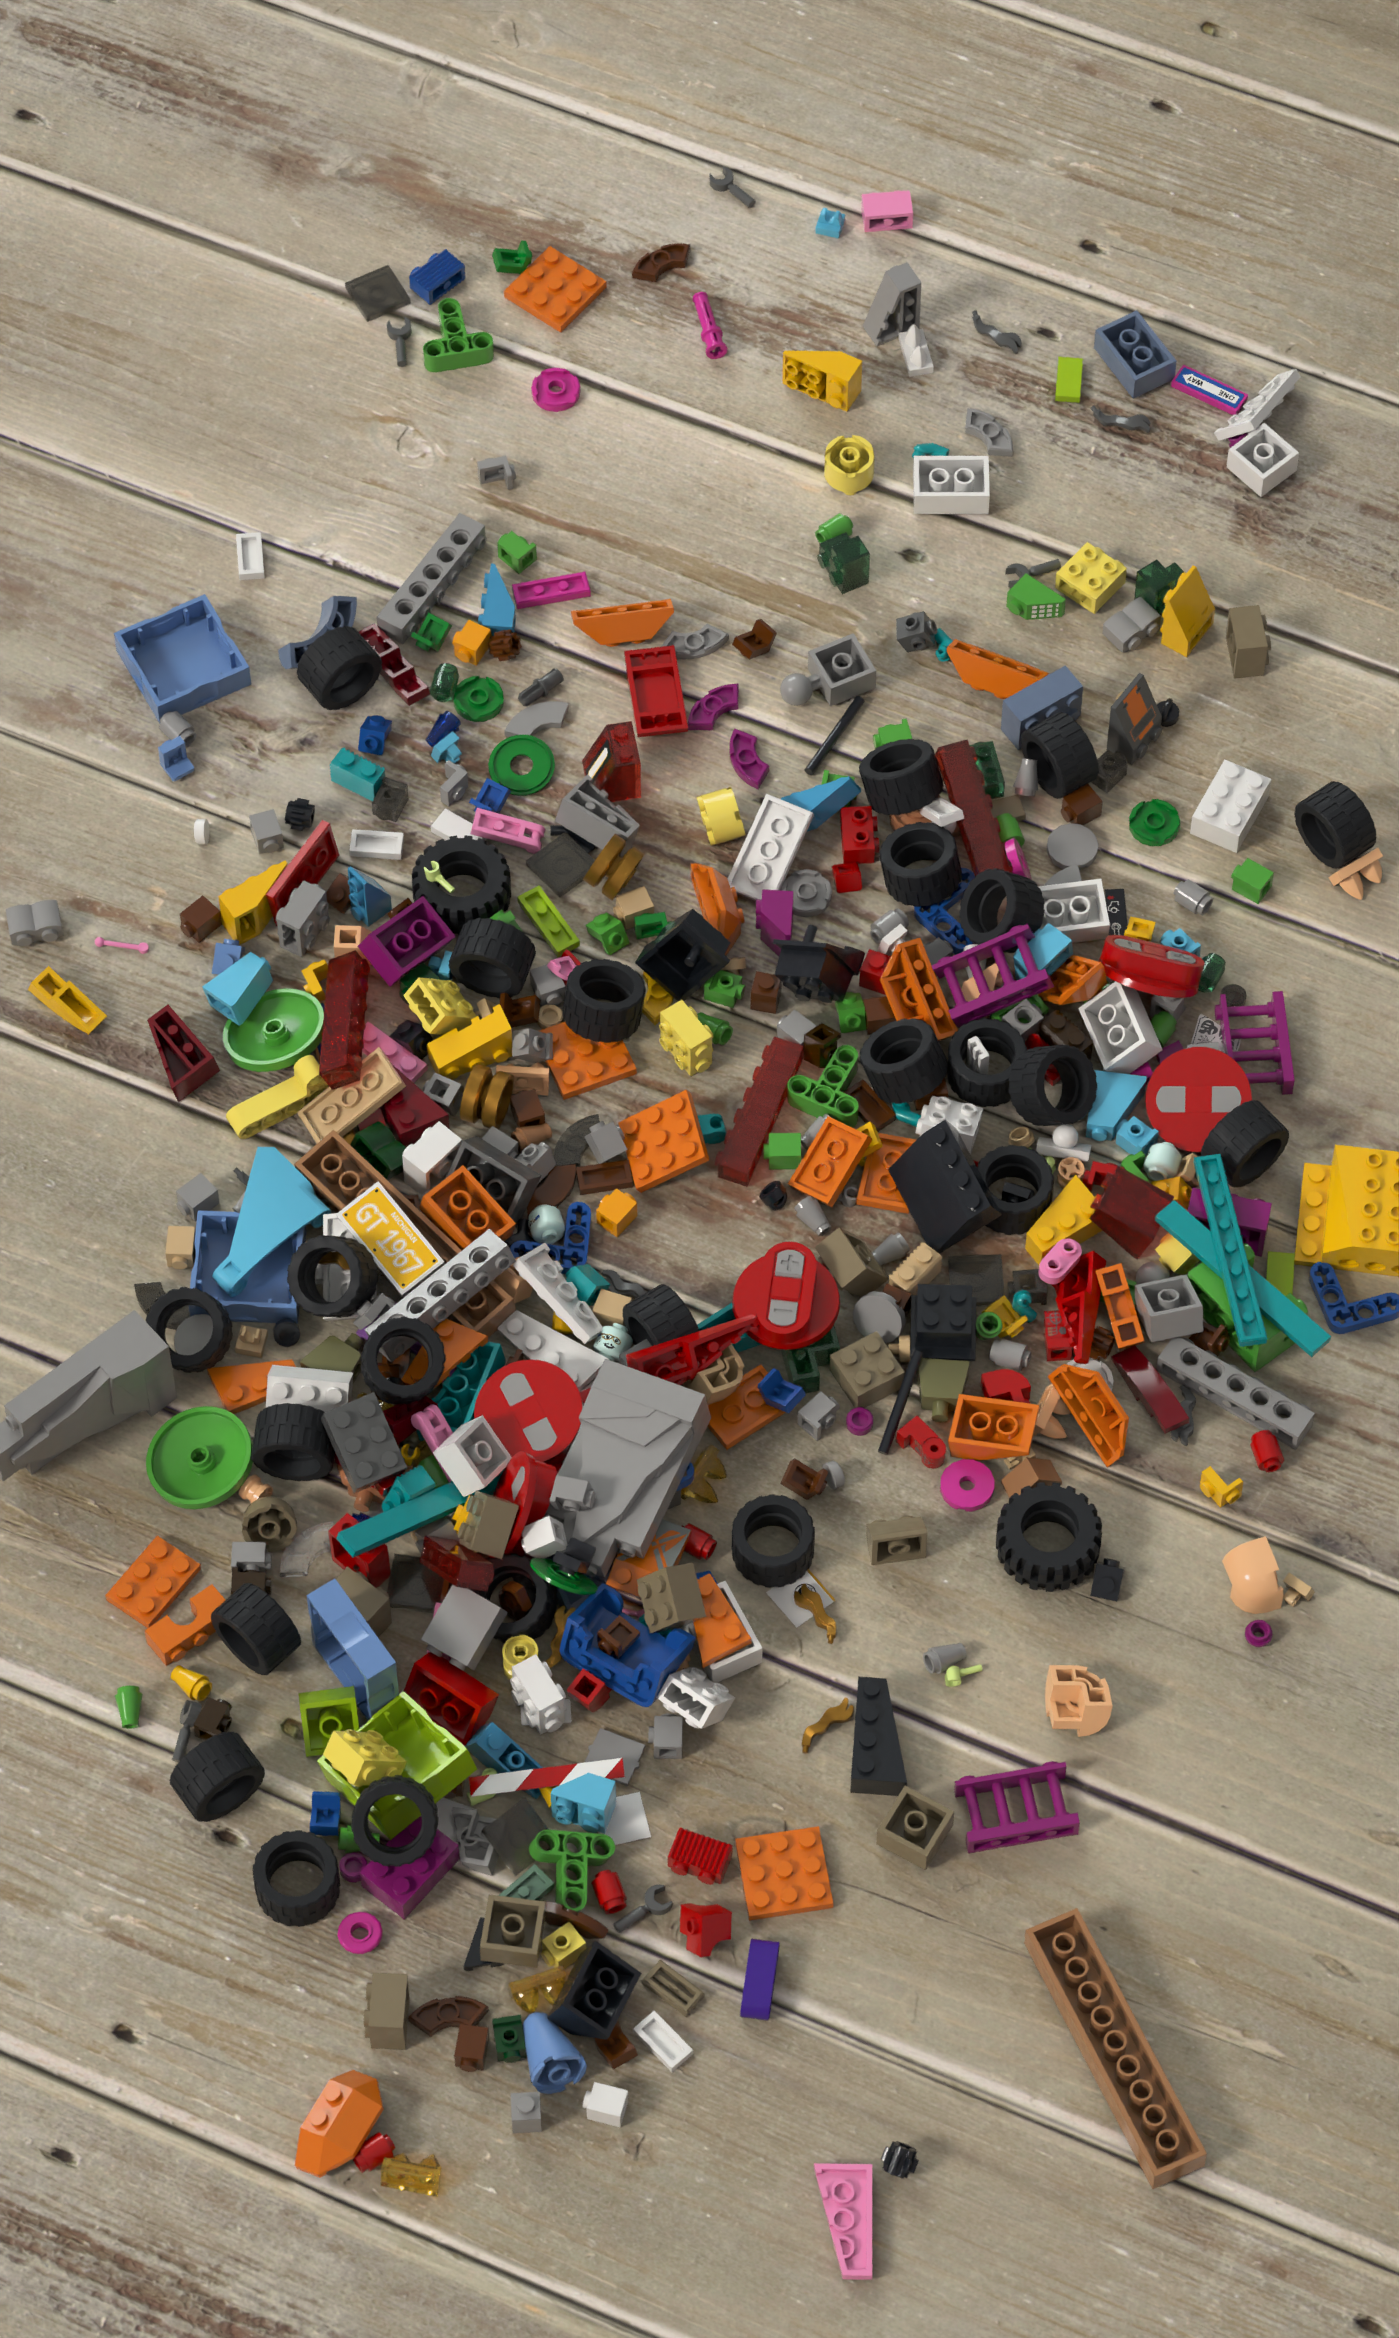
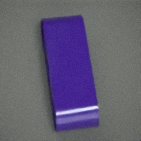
(759, 1979)

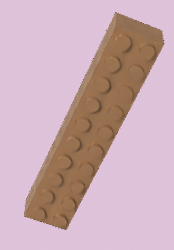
(343, 1174)
(1115, 2048)

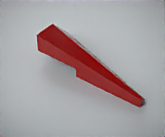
(1079, 1302)
(687, 1355)

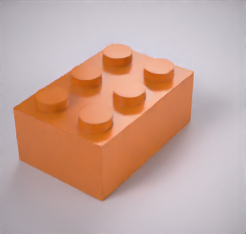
(465, 1209)

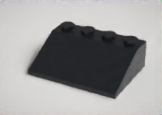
(943, 1188)

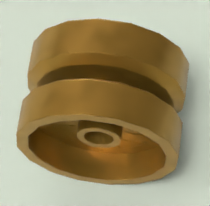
(616, 869)
(486, 1096)

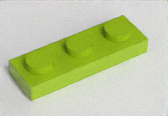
(548, 921)

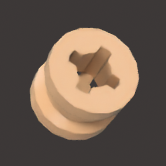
(1068, 1167)
(254, 1489)

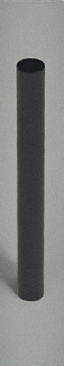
(834, 735)
(900, 1402)

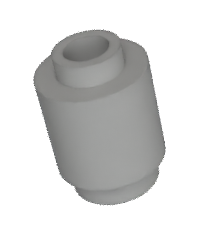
(175, 725)
(1193, 897)
(887, 923)
(1010, 1354)

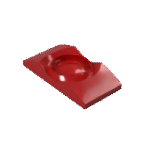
(655, 691)

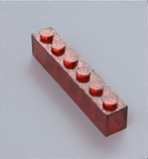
(966, 792)
(344, 1020)
(759, 1111)

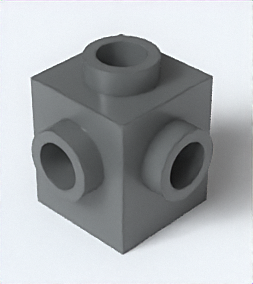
(916, 631)

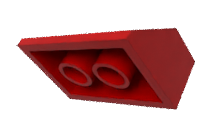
(450, 1696)

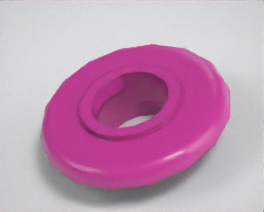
(355, 1921)

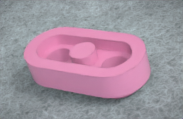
(1061, 1259)

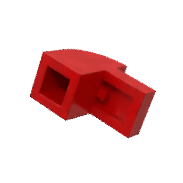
(1005, 1385)
(589, 1691)

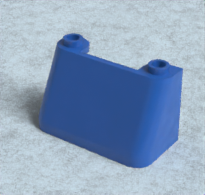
(645, 1664)

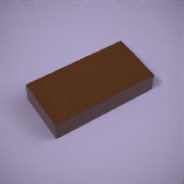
(870, 1106)
(604, 1177)

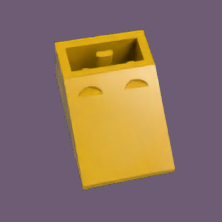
(824, 376)
(1186, 613)
(246, 907)

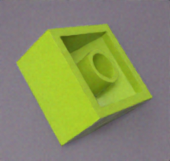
(324, 1713)

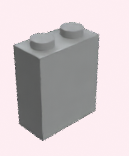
(463, 1627)

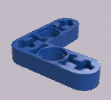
(939, 914)
(569, 1249)
(1343, 1309)

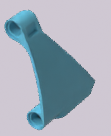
(273, 1210)

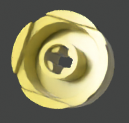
(849, 464)
(720, 816)

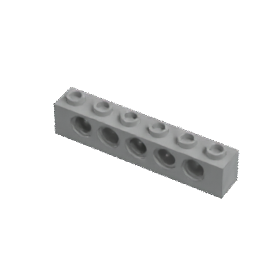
(443, 564)
(448, 1288)
(1241, 1404)

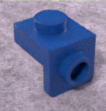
(373, 734)
(491, 797)
(779, 1392)
(325, 1813)

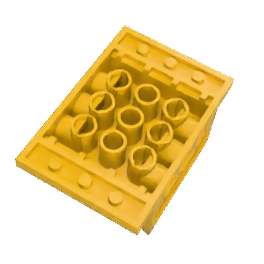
(1351, 1212)

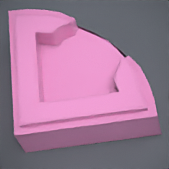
(561, 967)

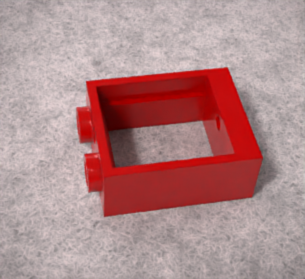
(372, 1564)

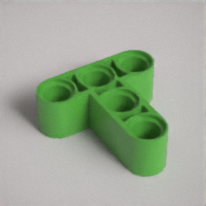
(456, 347)
(826, 1091)
(571, 1861)

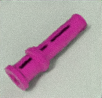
(710, 332)

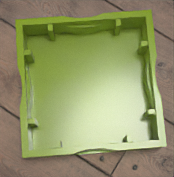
(431, 1756)

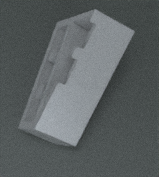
(895, 305)
(594, 817)

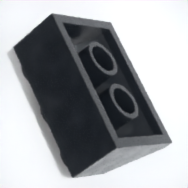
(594, 1993)

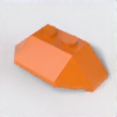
(623, 622)
(991, 670)
(717, 901)
(1075, 981)
(915, 989)
(1094, 1409)
(338, 2123)

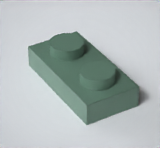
(531, 1885)

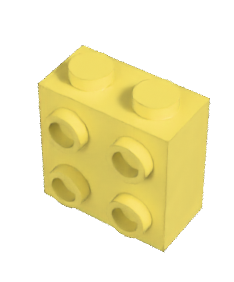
(1091, 577)
(439, 1005)
(686, 1038)
(363, 1756)

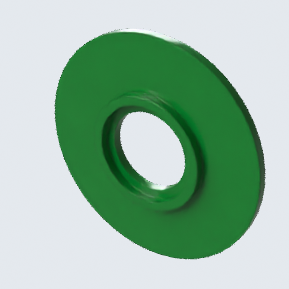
(528, 746)
(548, 1570)

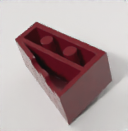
(182, 1054)
(411, 1113)

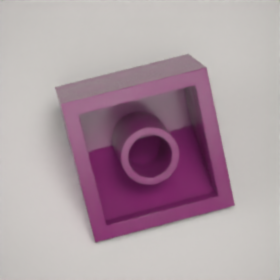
(775, 917)

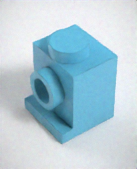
(1180, 940)
(1135, 1136)

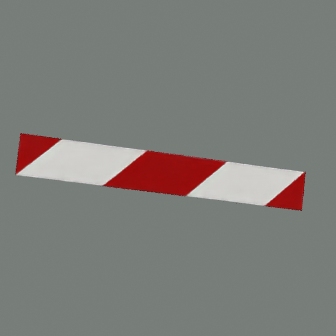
(543, 1777)

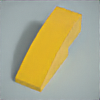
(66, 1001)

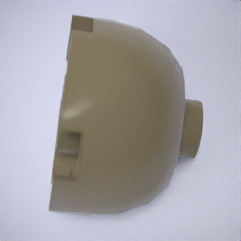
(271, 1522)

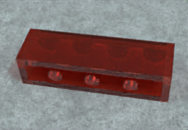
(456, 1563)

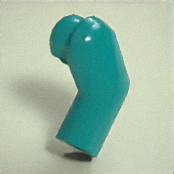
(930, 449)
(943, 641)
(905, 1115)
(1021, 1305)

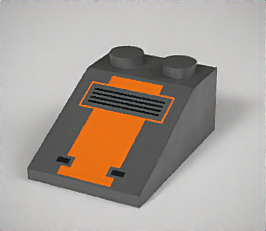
(1134, 721)

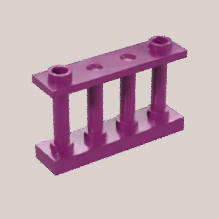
(1012, 990)
(1277, 1031)
(1008, 1832)

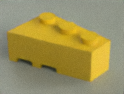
(480, 1043)
(1063, 1219)

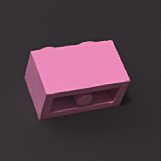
(887, 211)

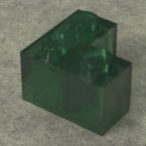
(845, 561)
(1155, 581)
(803, 1362)

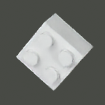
(1262, 459)
(430, 1158)
(472, 1456)

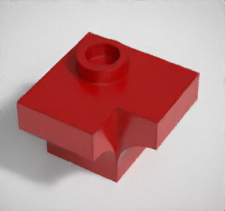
(704, 1927)

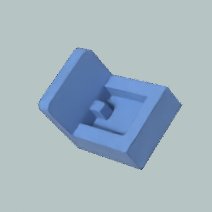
(174, 758)
(226, 955)

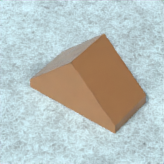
(1029, 1473)

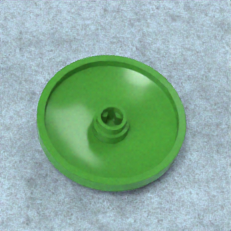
(276, 1032)
(199, 1457)

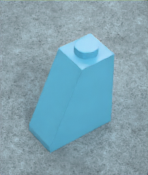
(239, 987)
(1115, 1100)

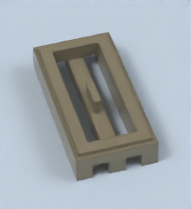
(667, 1997)

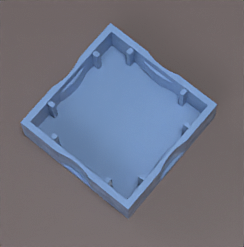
(182, 658)
(267, 1291)
(352, 1648)

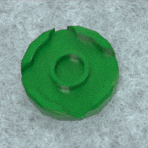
(478, 699)
(1154, 822)

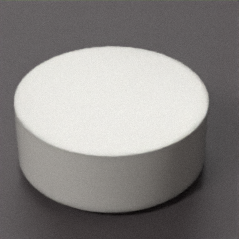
(201, 831)

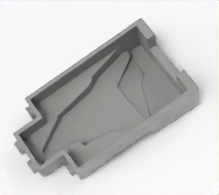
(88, 1393)
(633, 1454)

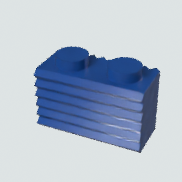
(437, 276)

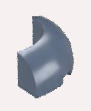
(335, 613)

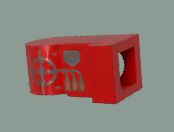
(1056, 1337)
(923, 1441)

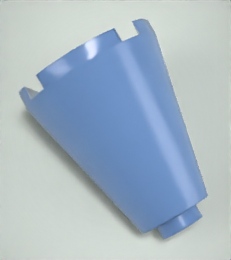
(550, 2055)

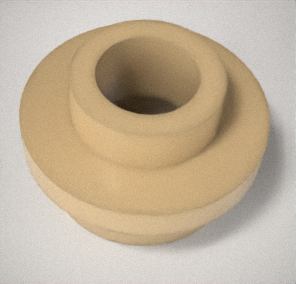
(1021, 1137)

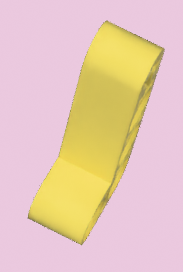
(278, 1101)

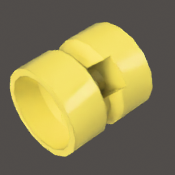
(517, 1650)

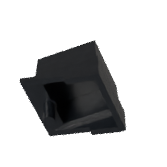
(685, 955)
(817, 968)
(944, 1322)

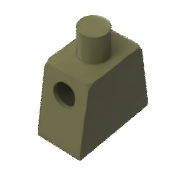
(336, 1355)
(940, 1385)

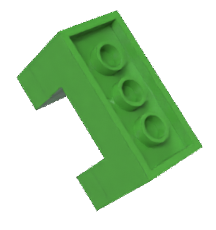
(1217, 1311)

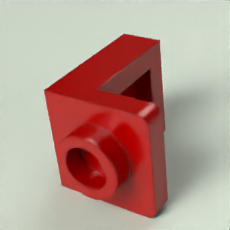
(1097, 1173)

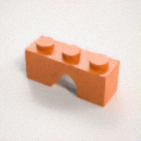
(1120, 1306)
(174, 1640)

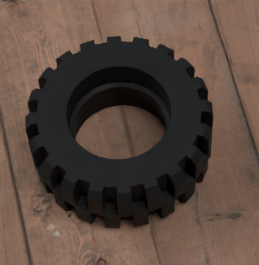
(468, 858)
(1056, 1506)

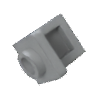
(496, 469)
(456, 784)
(370, 1310)

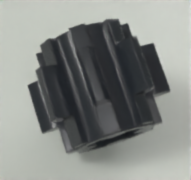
(300, 814)
(899, 2159)

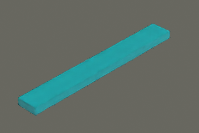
(1230, 1250)
(1271, 1301)
(405, 1518)

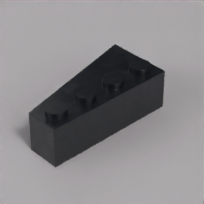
(876, 1746)

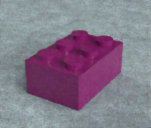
(406, 941)
(1251, 1215)
(409, 1884)

